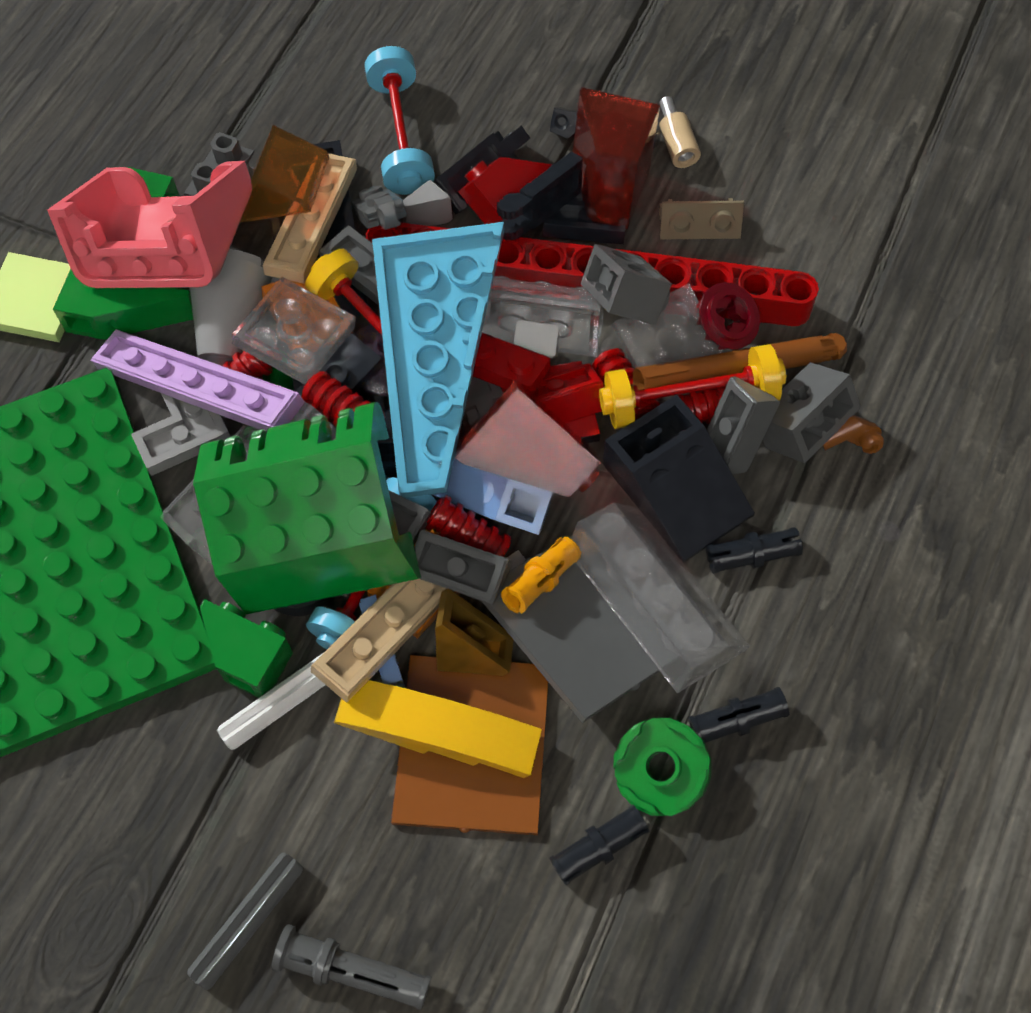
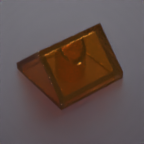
(285, 177)

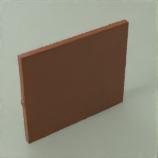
(465, 797)

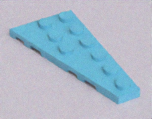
(432, 321)

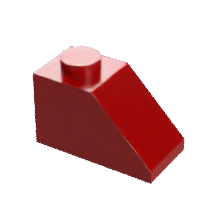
(492, 182)

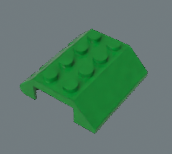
(302, 512)

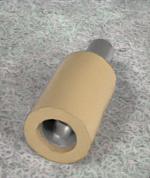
(678, 135)

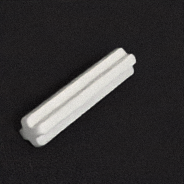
(270, 707)

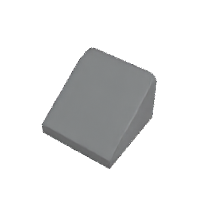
(428, 206)
(538, 337)

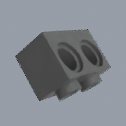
(626, 284)

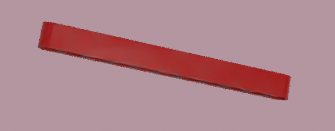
(568, 263)

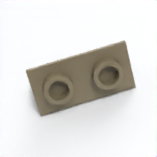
(701, 219)

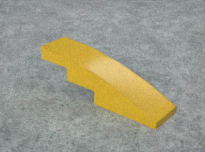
(441, 726)

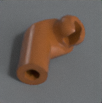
(859, 432)

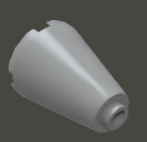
(225, 304)

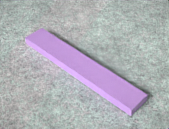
(198, 381)

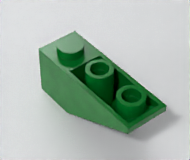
(130, 310)

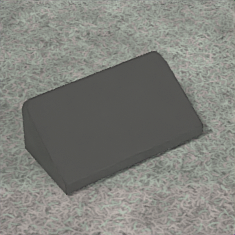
(741, 423)
(461, 567)

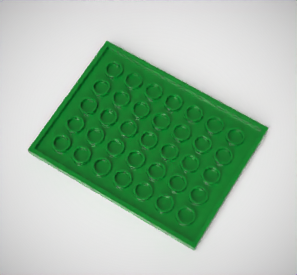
(87, 567)

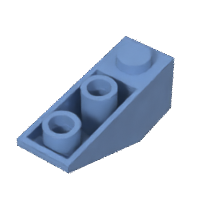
(498, 497)

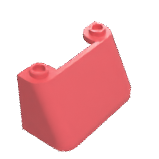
(133, 240)

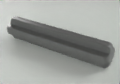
(244, 921)

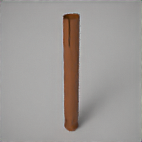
(792, 352)

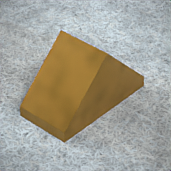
(469, 639)

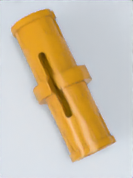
(540, 575)

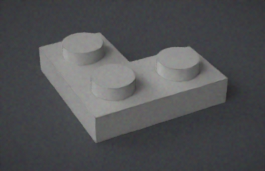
(178, 436)

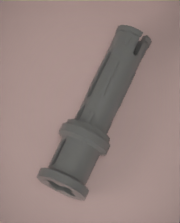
(328, 962)

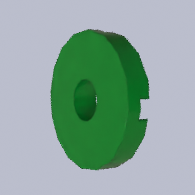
(690, 774)

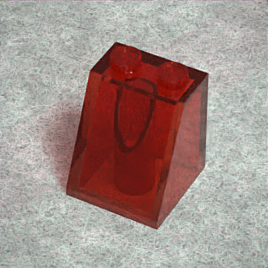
(616, 148)
(529, 445)

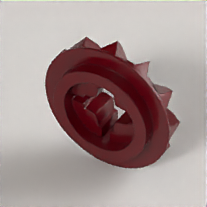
(740, 309)

